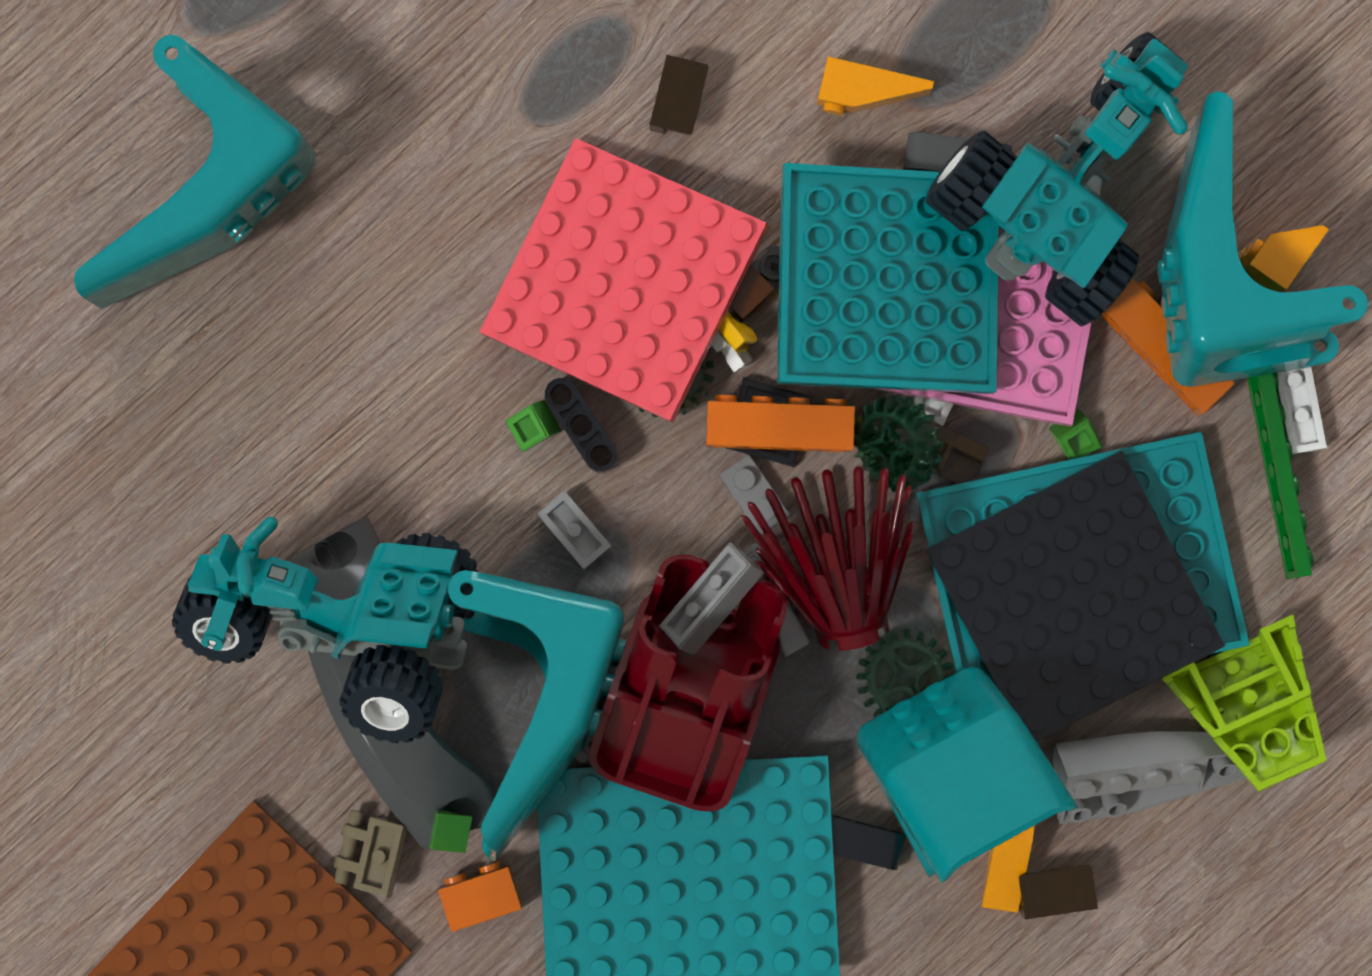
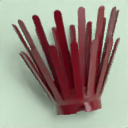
(845, 598)

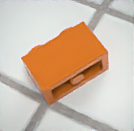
(479, 897)

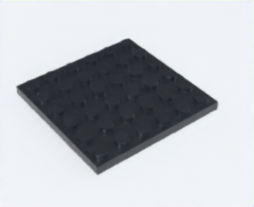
(1075, 597)

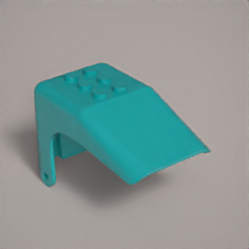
(247, 174)
(1214, 312)
(575, 646)
(960, 771)

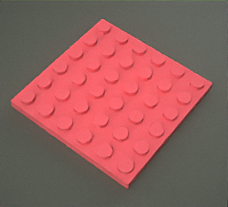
(624, 279)

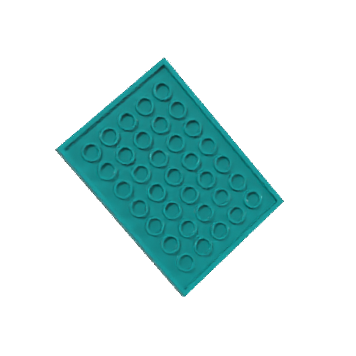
(1178, 488)
(687, 890)

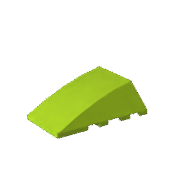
(1256, 705)

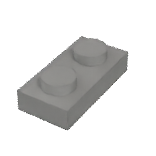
(749, 485)
(574, 530)

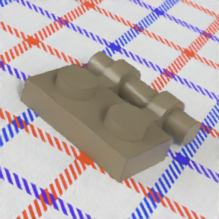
(379, 857)

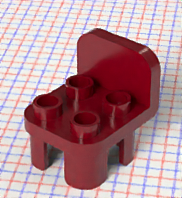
(682, 718)

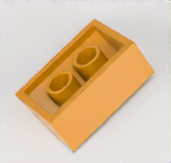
(1280, 256)

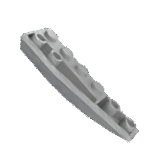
(1138, 771)

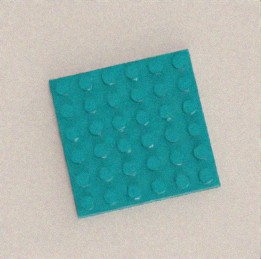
(882, 285)

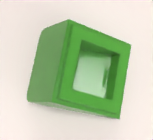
(533, 425)
(1077, 440)
(450, 831)

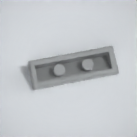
(711, 599)

